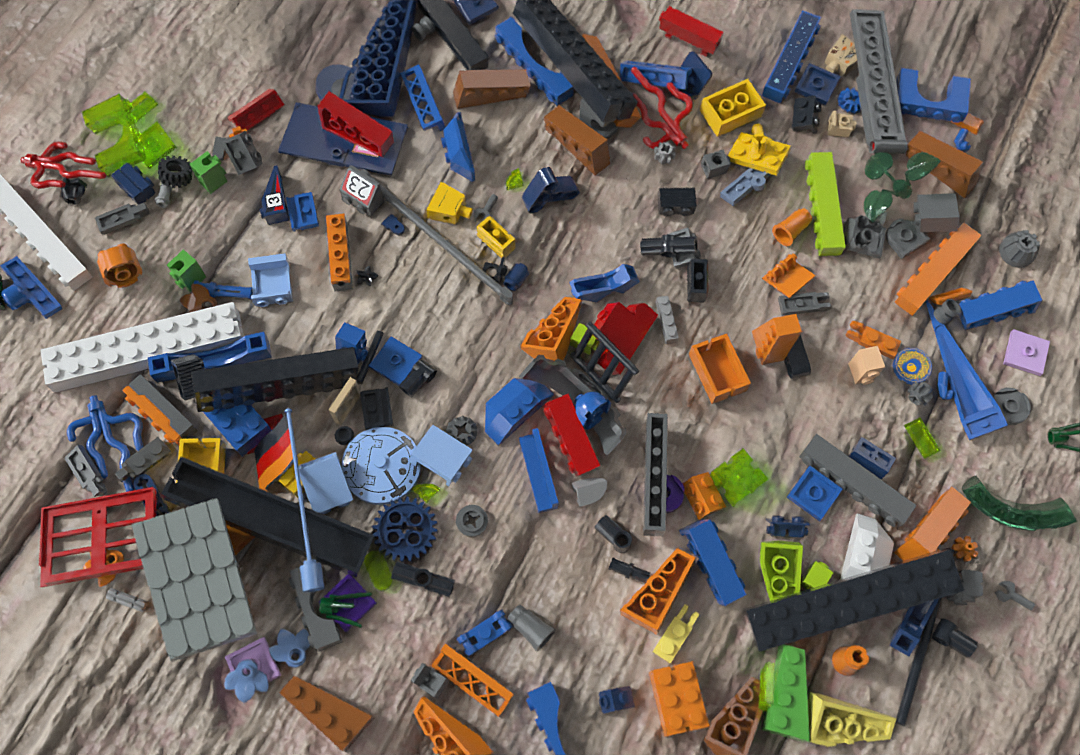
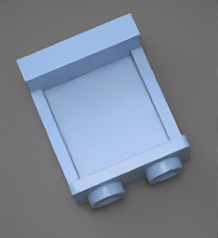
(270, 280)
(442, 454)
(325, 483)

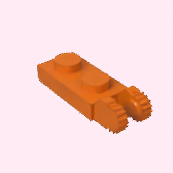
(870, 337)

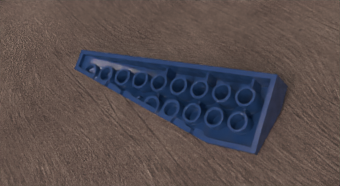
(376, 74)

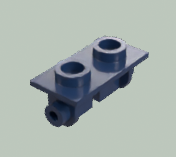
(795, 525)

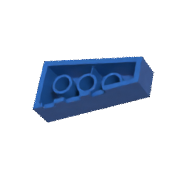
(714, 561)

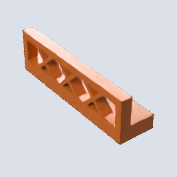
(481, 677)

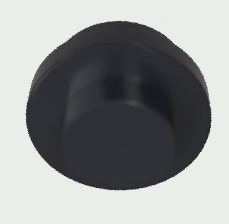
(344, 435)

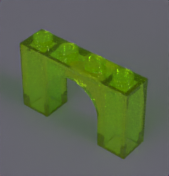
(129, 146)

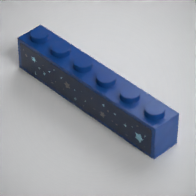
(791, 56)

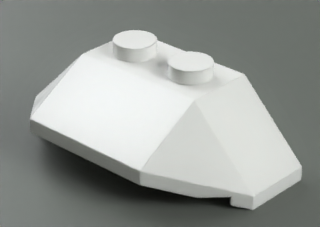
(868, 547)

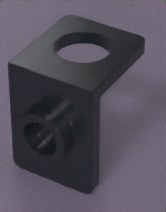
(501, 269)

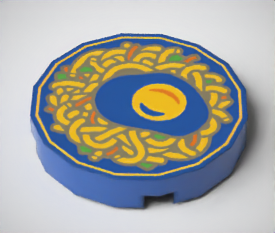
(912, 366)

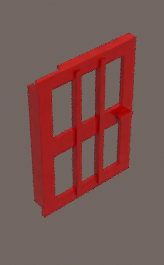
(98, 537)

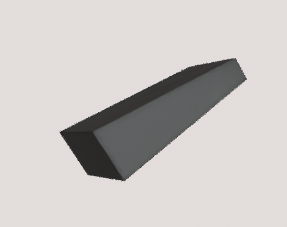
(218, 148)

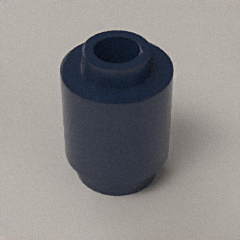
(516, 276)

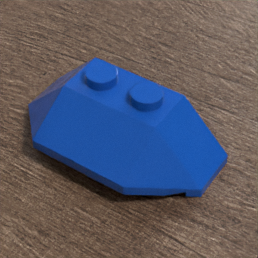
(457, 148)
(513, 407)

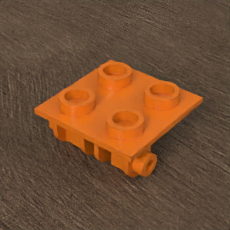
(788, 276)

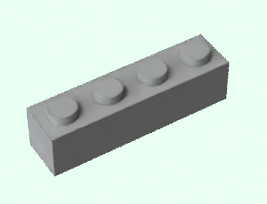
(667, 320)

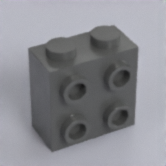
(936, 212)

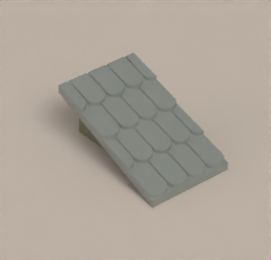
(194, 579)

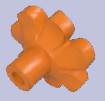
(965, 548)

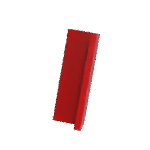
(257, 110)

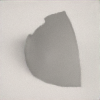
(589, 490)

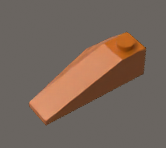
(554, 332)
(448, 733)

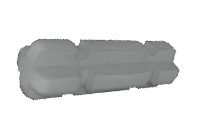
(126, 600)

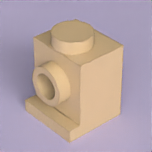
(841, 124)

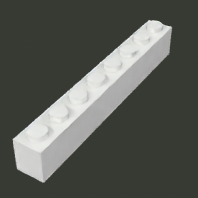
(41, 238)

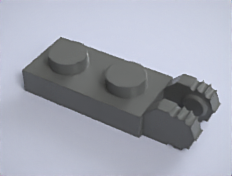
(803, 303)

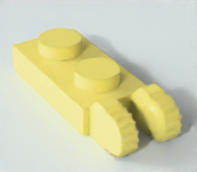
(674, 636)

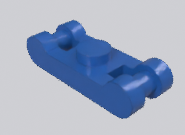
(485, 633)

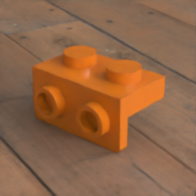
(703, 495)

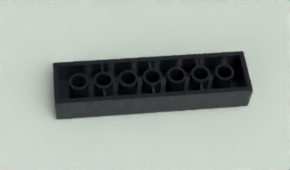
(273, 379)

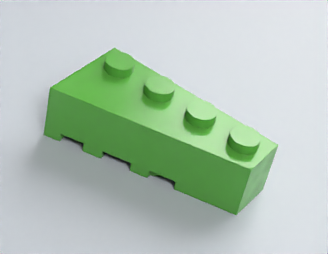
(790, 708)

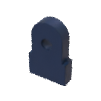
(391, 223)

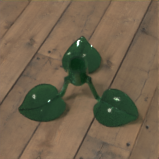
(879, 202)

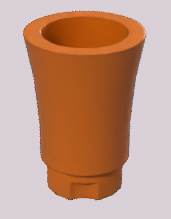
(792, 226)
(844, 662)

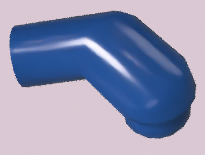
(960, 140)
(942, 383)

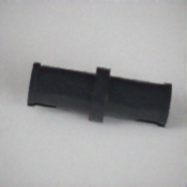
(629, 570)

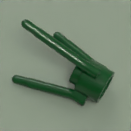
(1058, 436)
(331, 605)

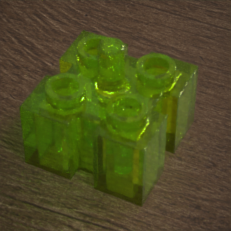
(738, 477)

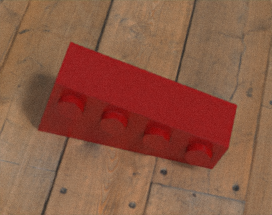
(353, 125)
(571, 435)

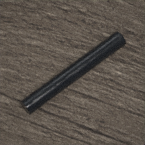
(370, 355)

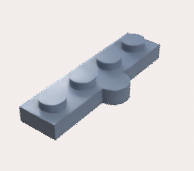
(743, 185)

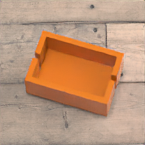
(719, 368)
(678, 699)

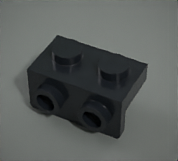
(806, 114)

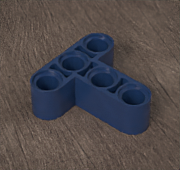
(548, 188)

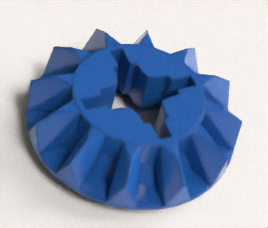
(849, 105)

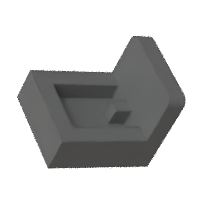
(430, 680)

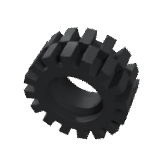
(178, 178)

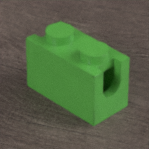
(209, 172)
(185, 270)

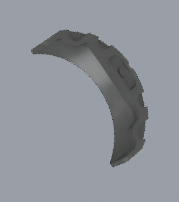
(574, 382)

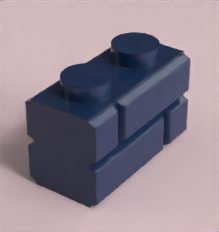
(133, 183)

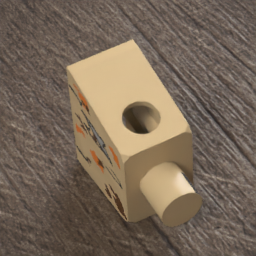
(842, 57)

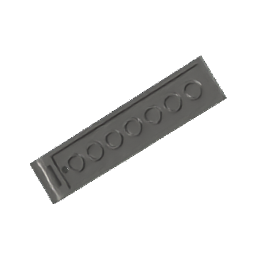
(877, 83)

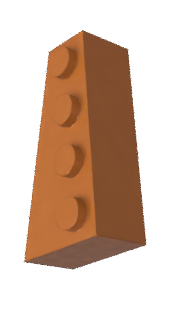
(578, 139)
(956, 167)

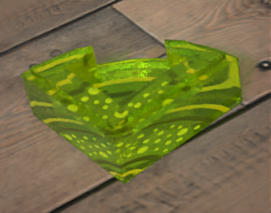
(514, 180)
(426, 491)

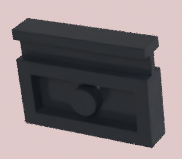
(376, 408)

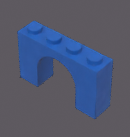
(912, 103)

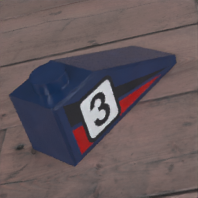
(274, 200)

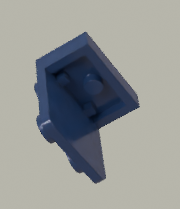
(699, 78)

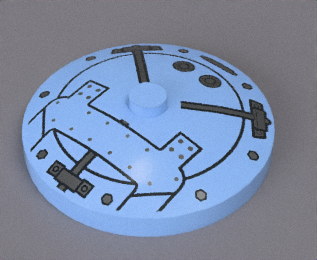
(379, 465)

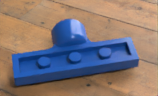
(27, 289)

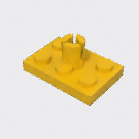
(759, 153)

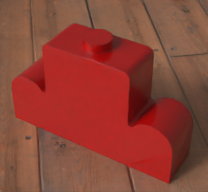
(624, 328)

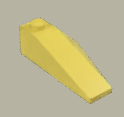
(841, 722)

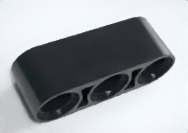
(797, 361)

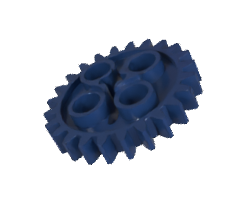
(402, 547)

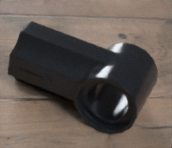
(421, 373)
(612, 533)
(949, 636)

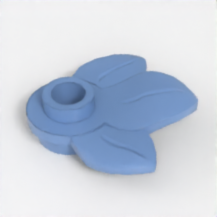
(290, 644)
(246, 683)

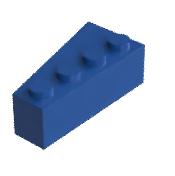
(1000, 305)

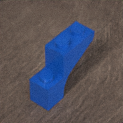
(599, 286)

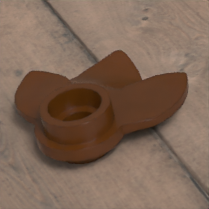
(197, 299)

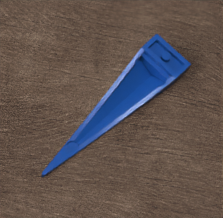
(974, 402)

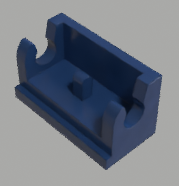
(872, 458)

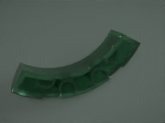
(1017, 515)

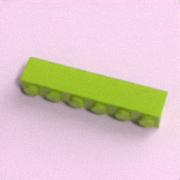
(825, 204)

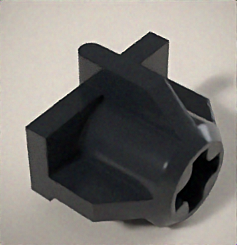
(73, 190)

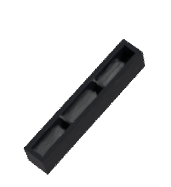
(455, 34)

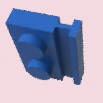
(302, 211)

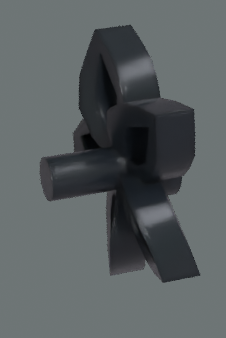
(366, 276)

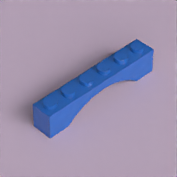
(552, 83)
(245, 350)
(546, 705)

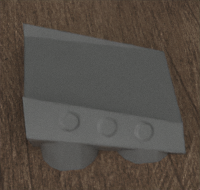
(864, 237)

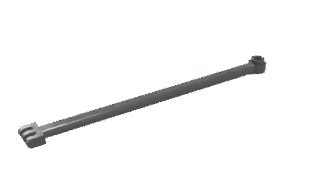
(504, 293)

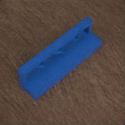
(656, 73)
(438, 121)
(538, 472)

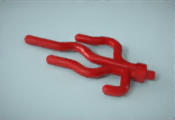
(673, 128)
(46, 162)

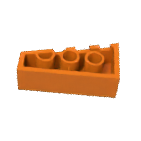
(776, 338)

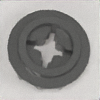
(470, 428)
(475, 512)

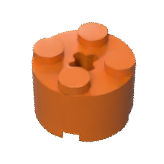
(119, 266)

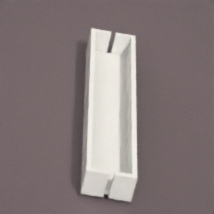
(129, 348)

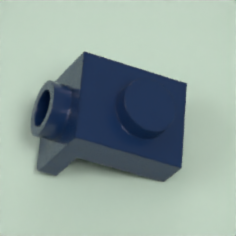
(616, 699)

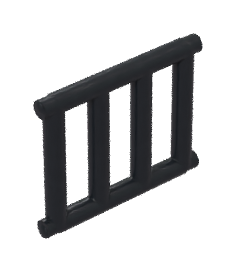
(618, 357)

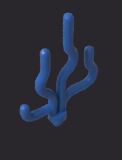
(100, 418)

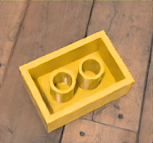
(732, 107)

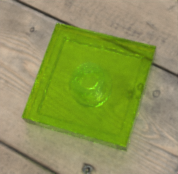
(157, 144)

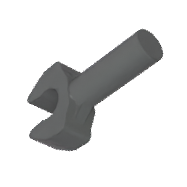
(486, 210)
(1011, 594)

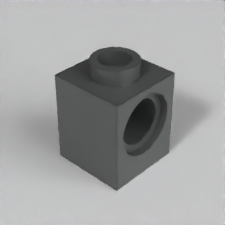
(710, 168)

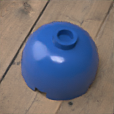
(590, 407)

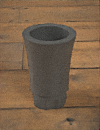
(531, 627)

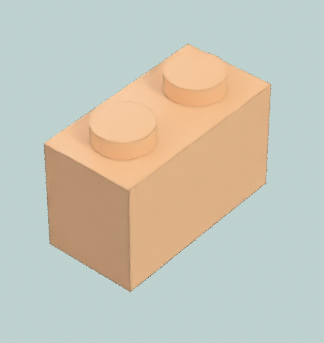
(866, 365)

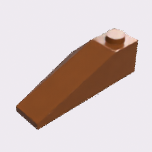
(736, 723)

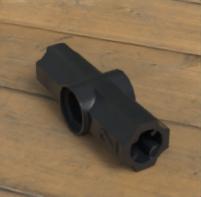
(669, 245)
(436, 583)

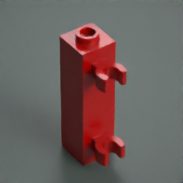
(690, 30)

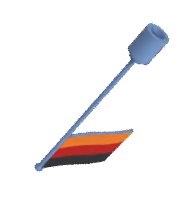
(273, 458)

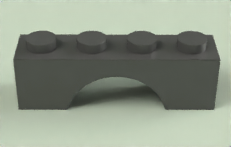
(323, 632)

